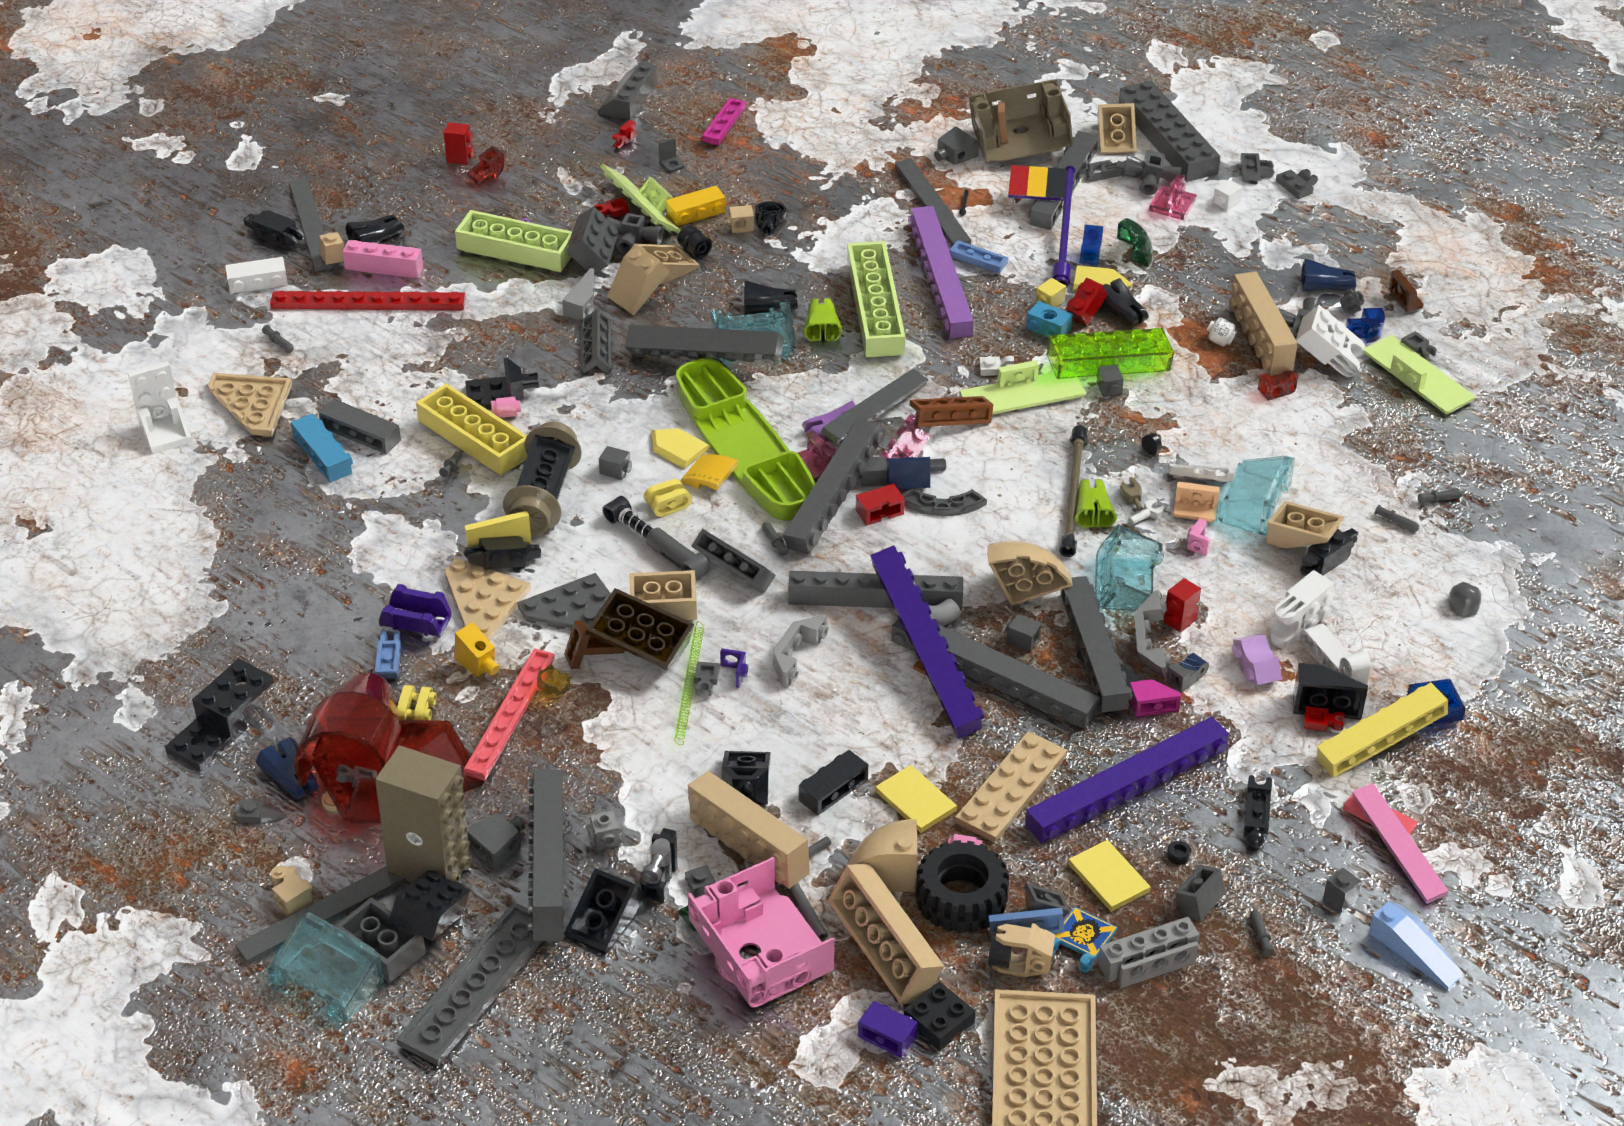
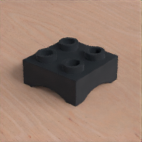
(940, 1015)

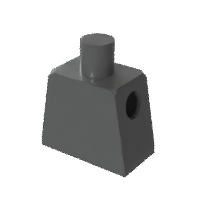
(956, 147)
(495, 838)

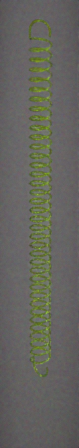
(686, 681)

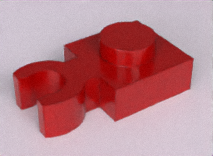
(626, 134)
(613, 207)
(1319, 719)

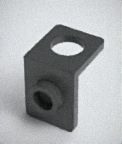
(667, 155)

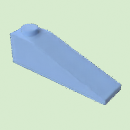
(1414, 942)

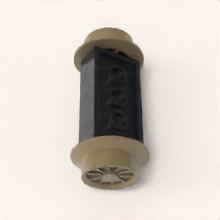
(551, 453)

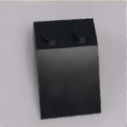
(1328, 689)
(604, 910)

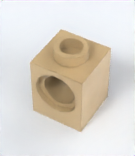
(740, 219)

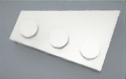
(1201, 472)

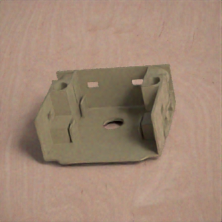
(1042, 115)

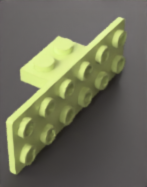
(650, 197)
(1419, 374)
(1022, 388)

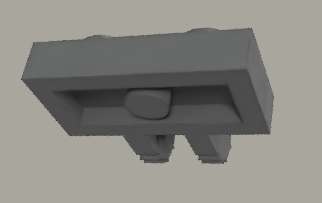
(1253, 168)
(1297, 184)

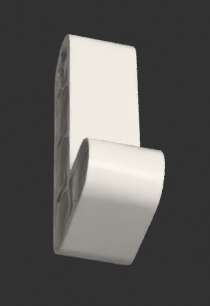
(1333, 655)

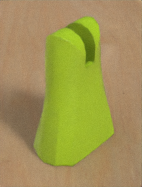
(822, 318)
(1094, 505)

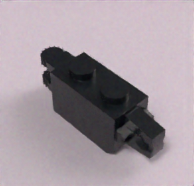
(274, 228)
(502, 552)
(1329, 555)

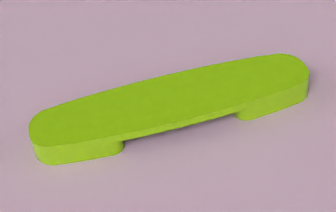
(739, 431)

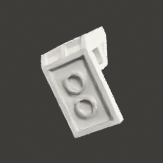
(158, 407)

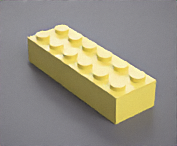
(472, 429)

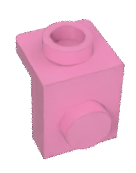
(1196, 538)

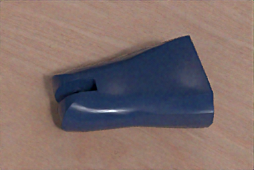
(1320, 276)
(281, 767)

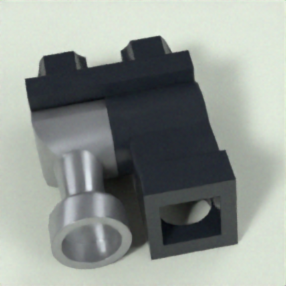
(662, 864)

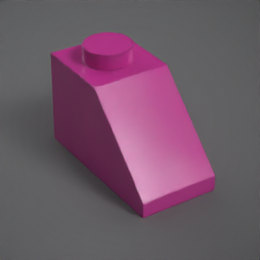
(1153, 698)

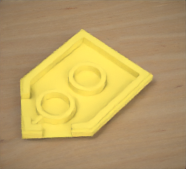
(1100, 275)
(678, 446)

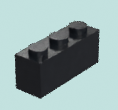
(833, 782)

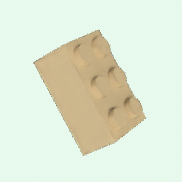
(668, 591)

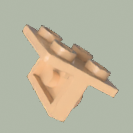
(1196, 501)

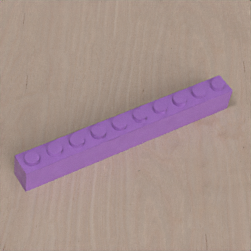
(941, 272)

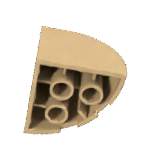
(1026, 570)
(891, 854)

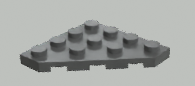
(567, 603)

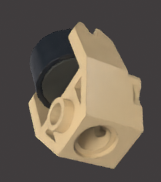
(1036, 940)

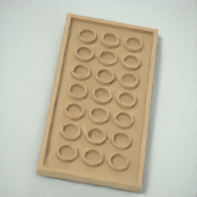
(1044, 1059)

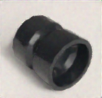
(694, 241)

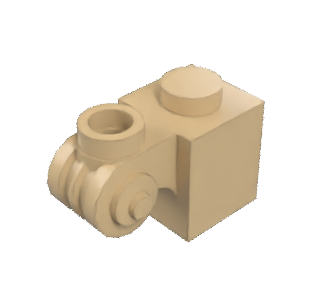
(289, 890)

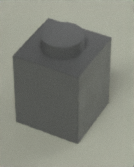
(1109, 380)
(615, 463)
(875, 472)
(1023, 632)
(1342, 889)

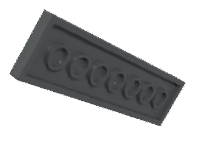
(471, 987)

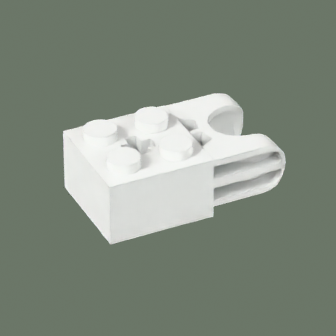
(1330, 341)
(1302, 608)

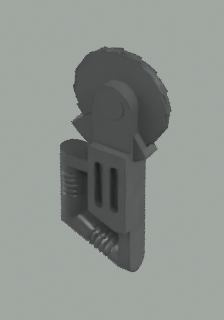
(1108, 170)

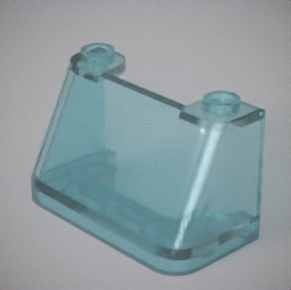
(774, 321)
(1256, 492)
(1126, 569)
(328, 965)

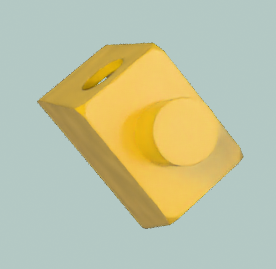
(475, 651)

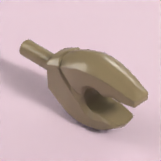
(1133, 494)

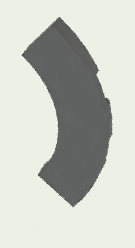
(954, 505)

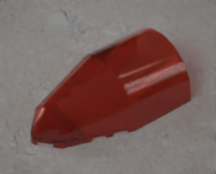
(357, 709)

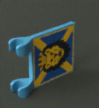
(1084, 935)

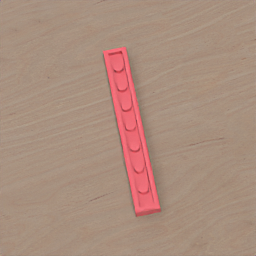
(507, 716)

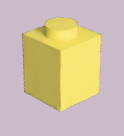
(1051, 292)

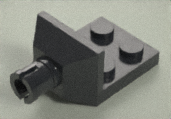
(512, 385)
(748, 773)

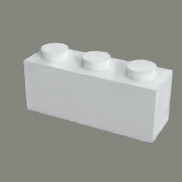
(256, 275)

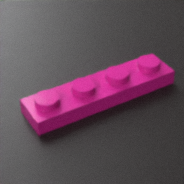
(723, 121)

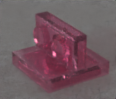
(1173, 200)
(817, 454)

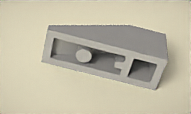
(580, 299)

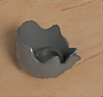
(1465, 599)

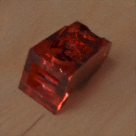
(1278, 385)

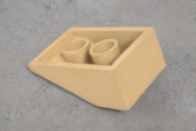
(1117, 128)
(673, 258)
(636, 279)
(1301, 526)

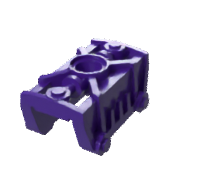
(417, 611)

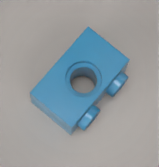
(1048, 320)

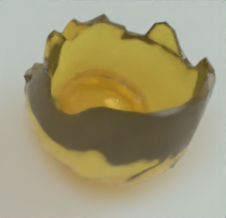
(552, 683)

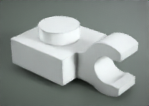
(990, 365)

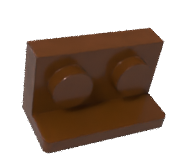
(1404, 291)

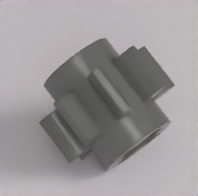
(1352, 301)

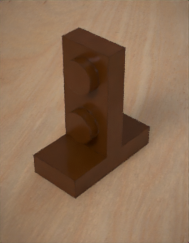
(585, 644)

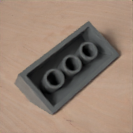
(630, 92)

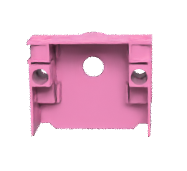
(759, 916)

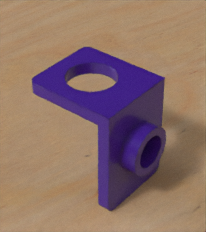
(740, 665)

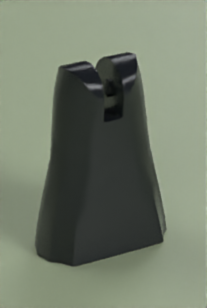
(374, 230)
(762, 298)
(1123, 304)

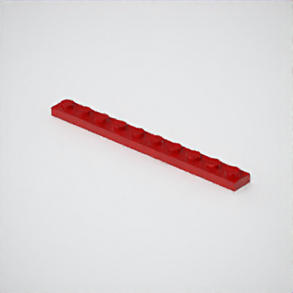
(368, 300)

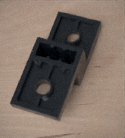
(219, 714)

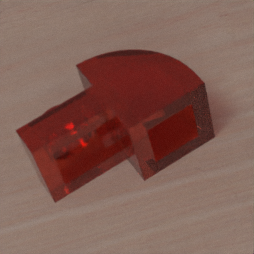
(490, 165)

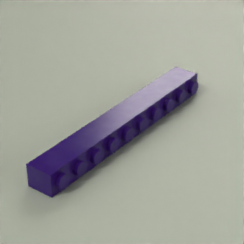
(926, 642)
(1126, 779)

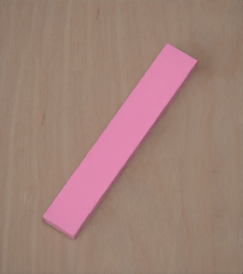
(1400, 843)

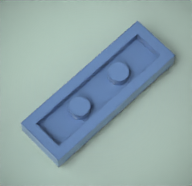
(978, 256)
(1045, 919)

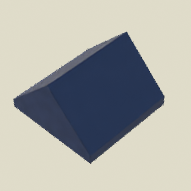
(909, 472)

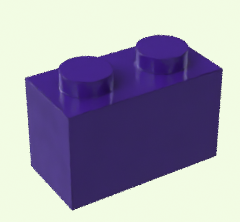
(887, 1029)

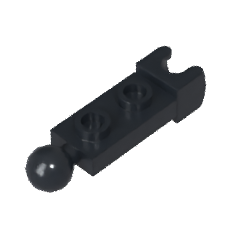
(1257, 811)

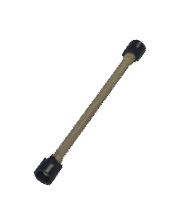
(1067, 542)

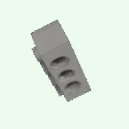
(1137, 946)

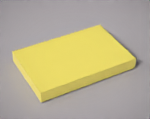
(505, 526)
(916, 798)
(1109, 875)

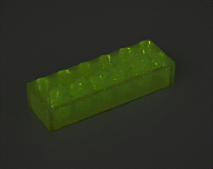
(1130, 349)

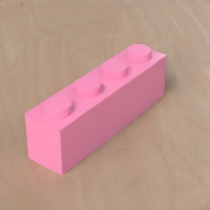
(382, 259)

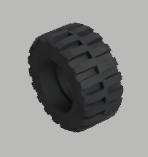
(968, 863)

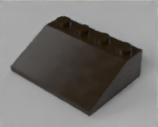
(641, 629)

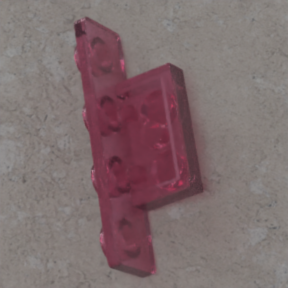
(909, 440)

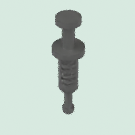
(450, 464)

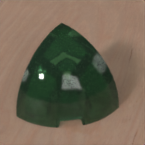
(1135, 234)

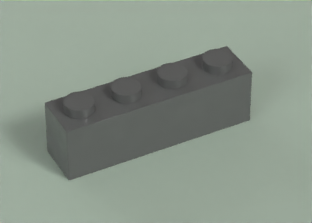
(360, 426)
(733, 560)

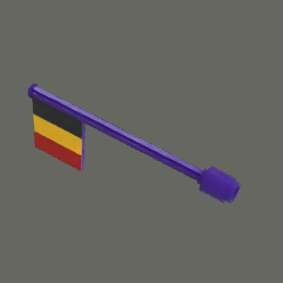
(1052, 185)

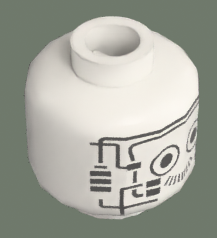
(1221, 332)

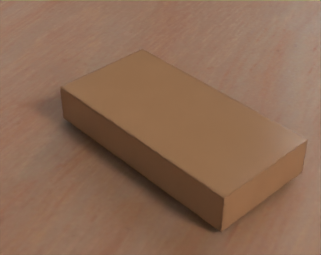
(1002, 122)

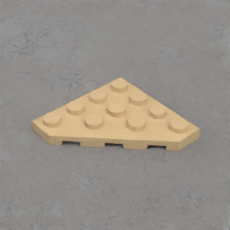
(252, 399)
(484, 595)

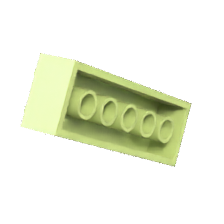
(513, 240)

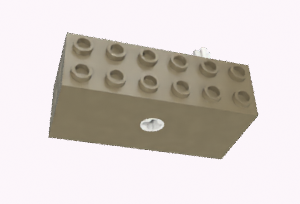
(423, 815)

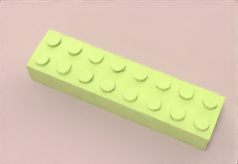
(875, 299)

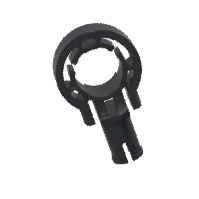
(770, 213)

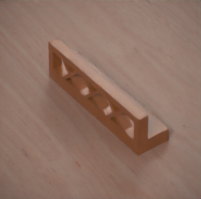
(952, 411)

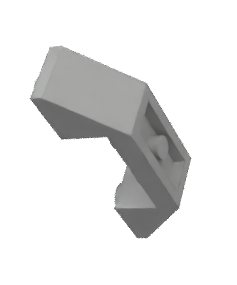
(1151, 611)
(806, 630)

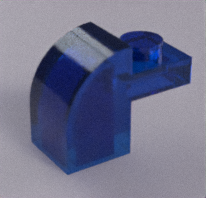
(1091, 244)
(1369, 325)

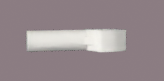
(1149, 510)

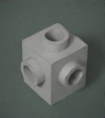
(605, 830)

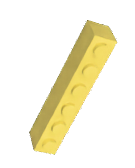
(1382, 729)

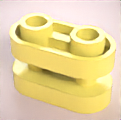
(667, 497)
(424, 700)

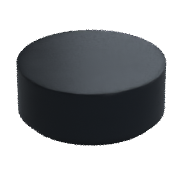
(1151, 443)
(1179, 852)

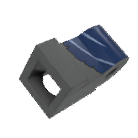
(1188, 671)

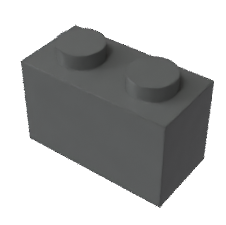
(1200, 892)

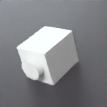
(1227, 194)

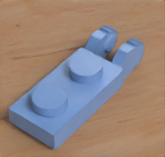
(388, 656)

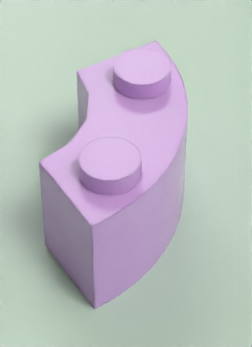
(1256, 659)

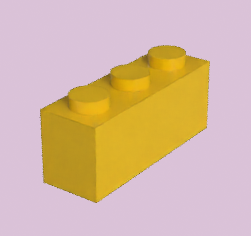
(696, 206)

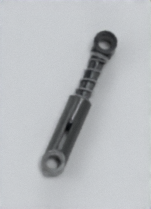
(621, 511)

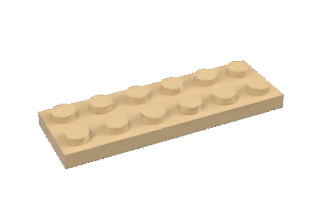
(1011, 786)

